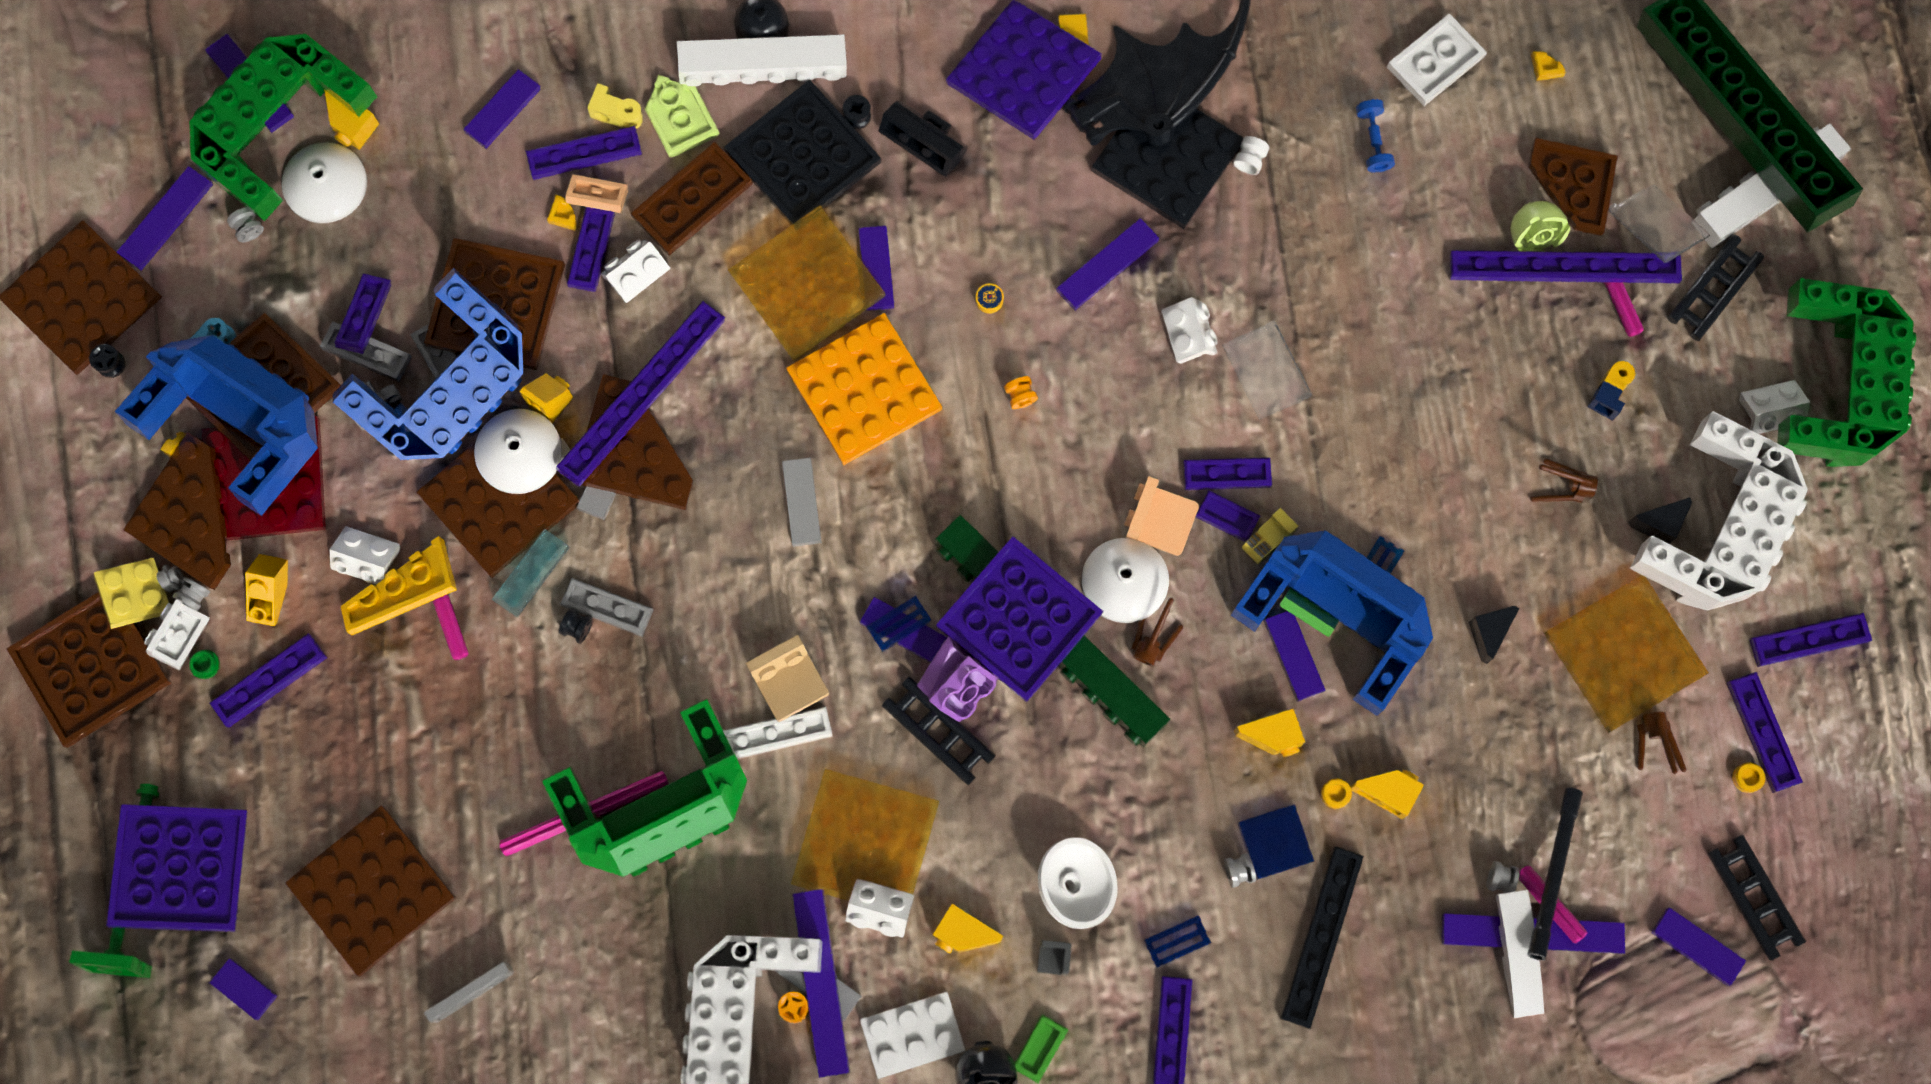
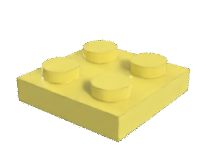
(131, 592)

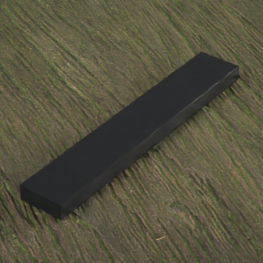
(1322, 937)

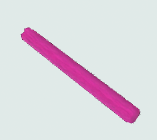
(600, 807)

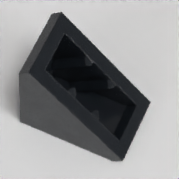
(1663, 521)
(1491, 630)

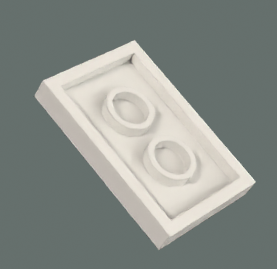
(1436, 59)
(912, 1035)

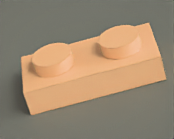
(596, 193)

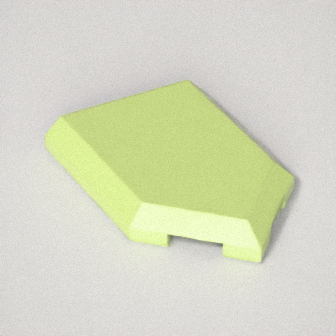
(679, 116)

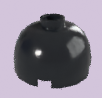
(761, 19)
(986, 1065)

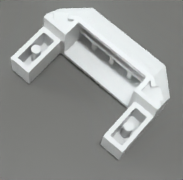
(1753, 530)
(724, 1002)

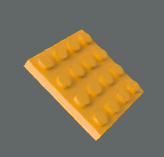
(864, 389)

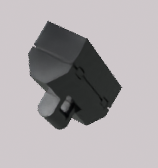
(923, 136)

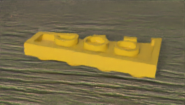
(412, 585)

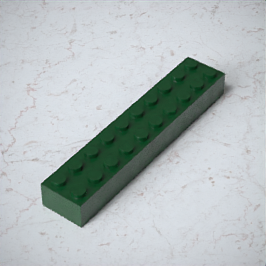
(1750, 110)

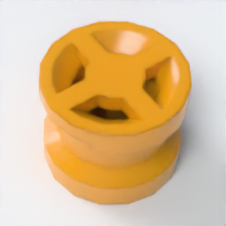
(1020, 392)
(790, 1004)

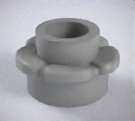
(170, 578)

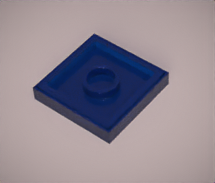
(1275, 841)

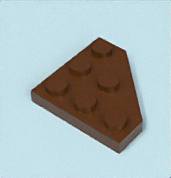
(1576, 182)

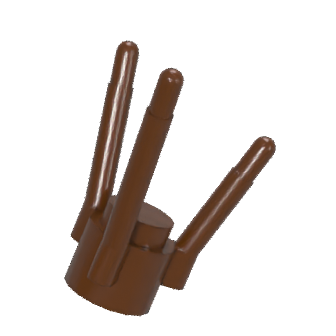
(1580, 483)
(1148, 649)
(1658, 727)

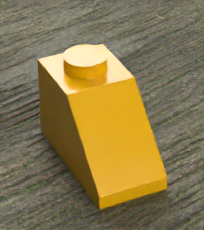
(347, 125)
(547, 396)
(1274, 733)
(1391, 791)
(963, 932)

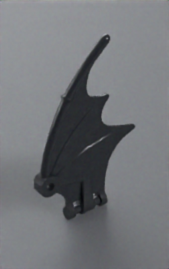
(1156, 85)

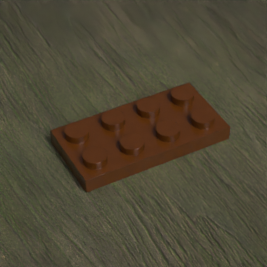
(691, 198)

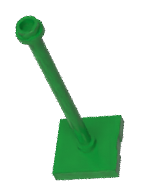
(112, 960)

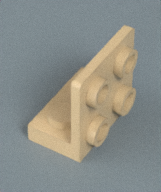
(787, 678)

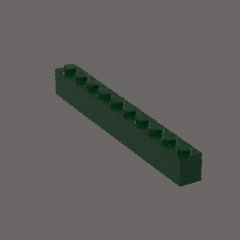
(1085, 663)

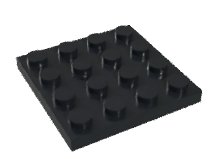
(802, 153)
(1170, 176)

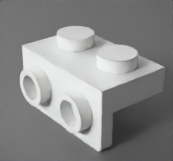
(635, 269)
(1189, 329)
(1773, 404)
(362, 555)
(176, 634)
(879, 908)

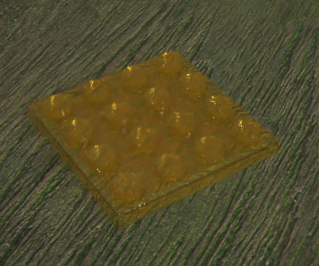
(806, 283)
(1626, 653)
(864, 835)

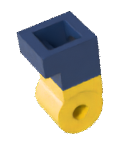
(1606, 397)

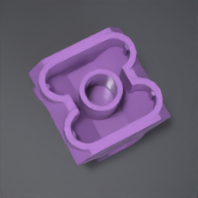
(956, 681)

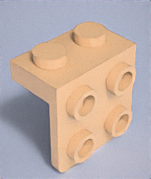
(1161, 518)

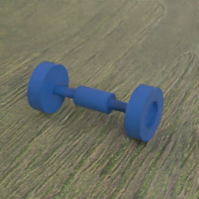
(1372, 109)

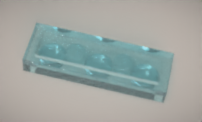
(530, 573)

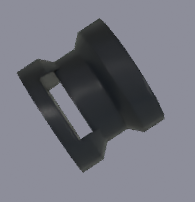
(857, 118)
(101, 356)
(575, 625)

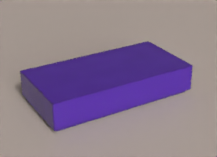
(1227, 516)
(243, 989)

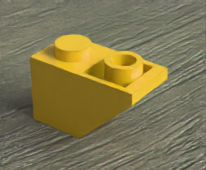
(266, 589)

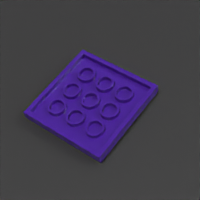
(1023, 69)
(1019, 619)
(177, 868)

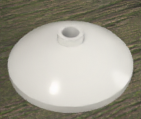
(331, 195)
(529, 464)
(1125, 598)
(1089, 881)

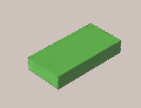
(1309, 612)
(1040, 1048)

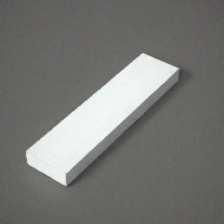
(775, 735)

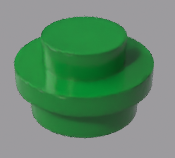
(204, 664)

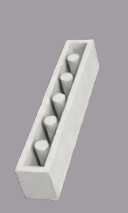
(761, 59)
(1751, 198)

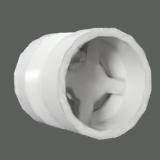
(1251, 155)

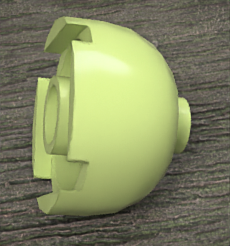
(1539, 226)

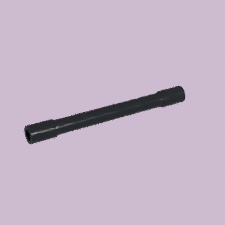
(1542, 932)

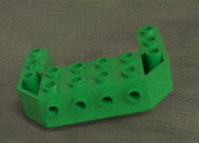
(251, 97)
(1878, 372)
(663, 819)

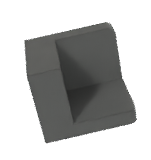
(1054, 958)

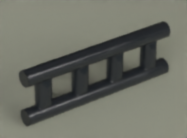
(1717, 304)
(940, 749)
(1752, 915)

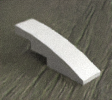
(1520, 971)

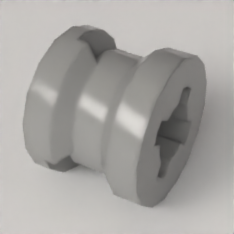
(245, 225)
(191, 594)
(1240, 870)
(1502, 877)

